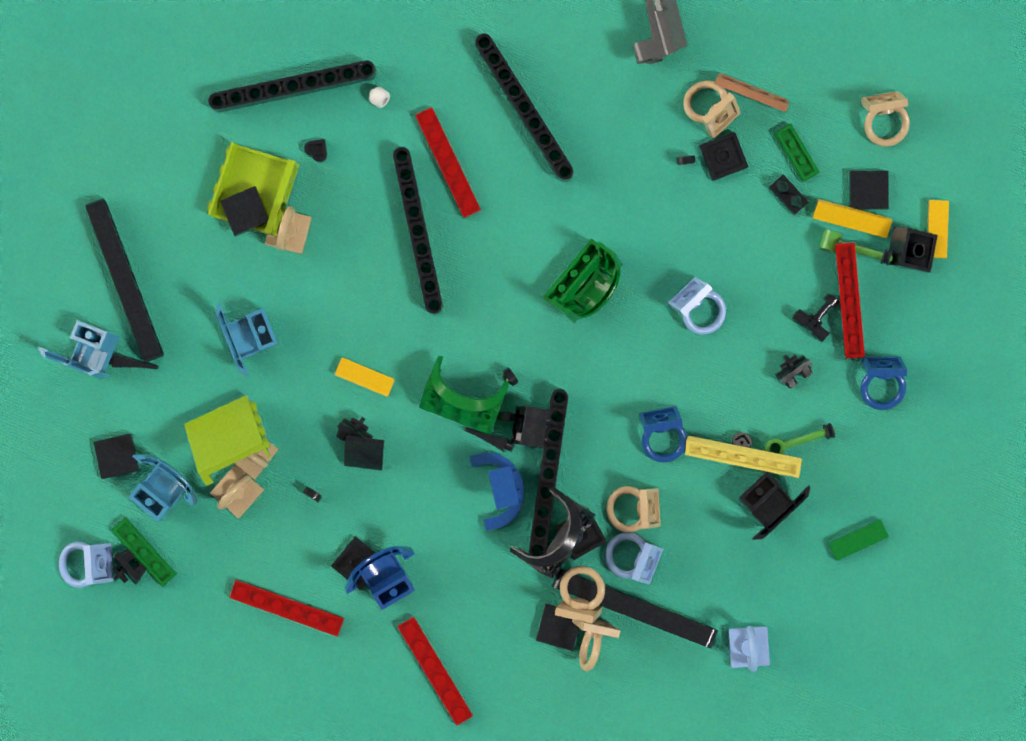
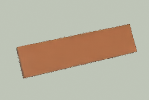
(752, 92)

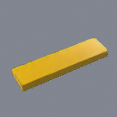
(852, 218)

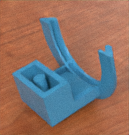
(246, 335)
(91, 352)
(161, 488)

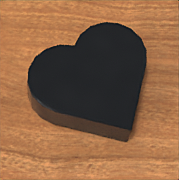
(316, 149)

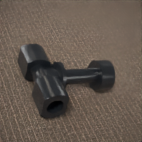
(814, 322)

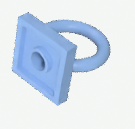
(690, 298)
(96, 561)
(645, 561)
(749, 647)

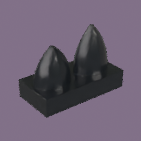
(788, 194)

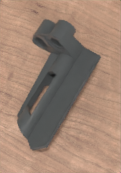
(666, 32)

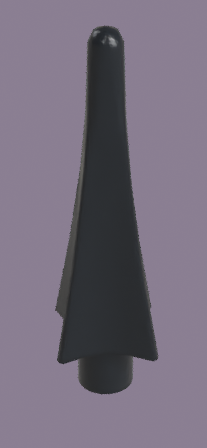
(119, 362)
(498, 442)

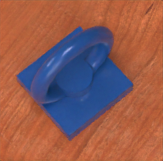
(883, 369)
(659, 422)

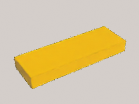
(938, 225)
(364, 377)

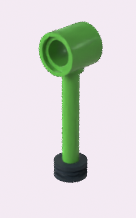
(831, 238)
(827, 431)

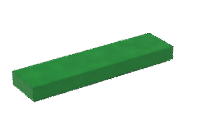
(144, 552)

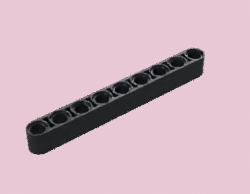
(283, 84)
(522, 98)
(413, 222)
(124, 280)
(553, 464)
(641, 610)

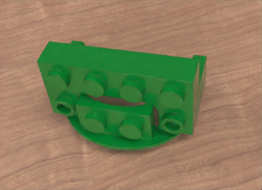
(595, 292)
(470, 412)

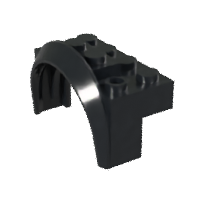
(565, 540)

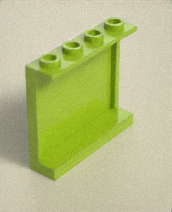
(251, 168)
(226, 436)

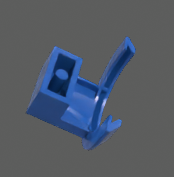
(506, 487)
(384, 576)

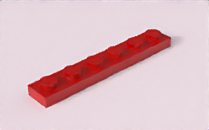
(448, 162)
(850, 300)
(286, 608)
(435, 670)

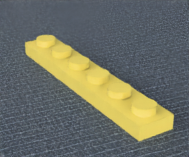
(743, 456)

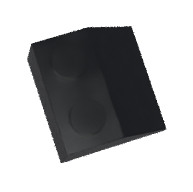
(912, 249)
(530, 426)

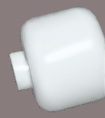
(379, 97)

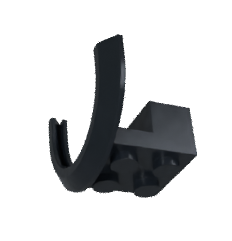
(770, 503)

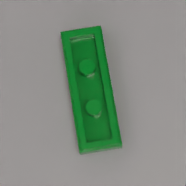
(796, 153)
(858, 540)

